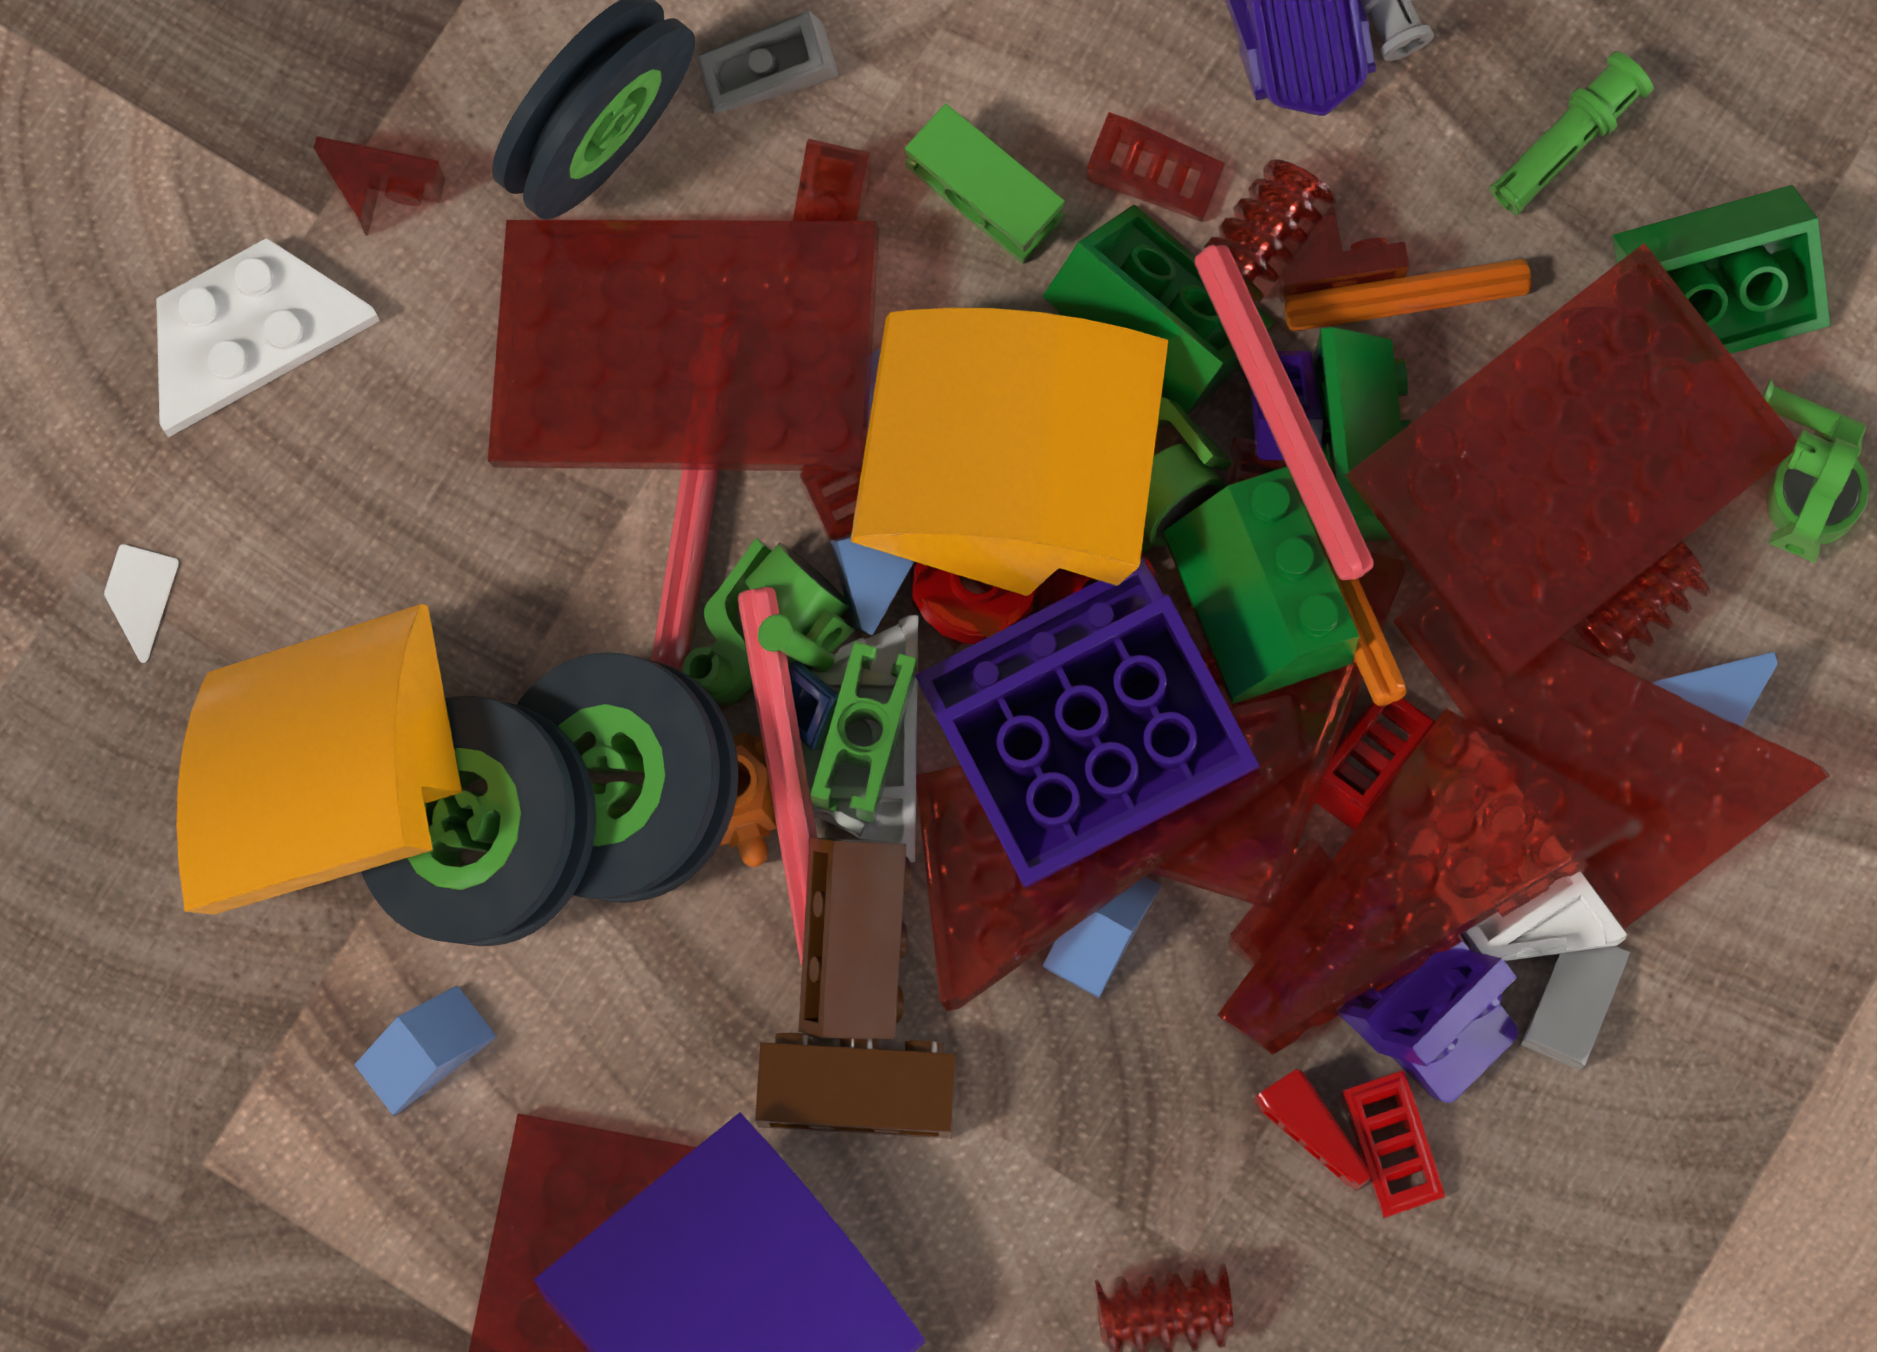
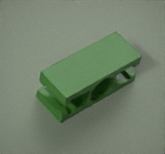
(984, 183)
(852, 708)

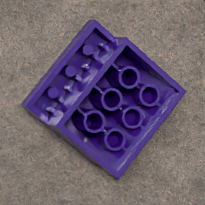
(1086, 723)
(725, 1261)

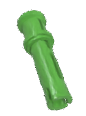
(1589, 115)

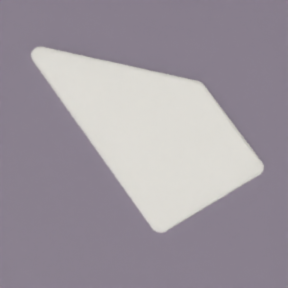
(139, 593)

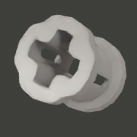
(1398, 27)

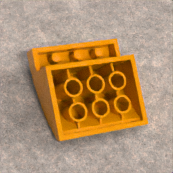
(1011, 445)
(313, 763)

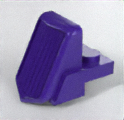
(1303, 51)
(1440, 1019)

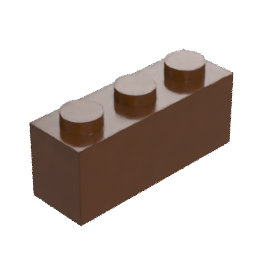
(853, 938)
(856, 1087)

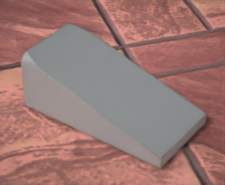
(768, 63)
(1575, 1004)

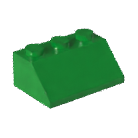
(1744, 266)
(1148, 282)
(1359, 408)
(1262, 587)

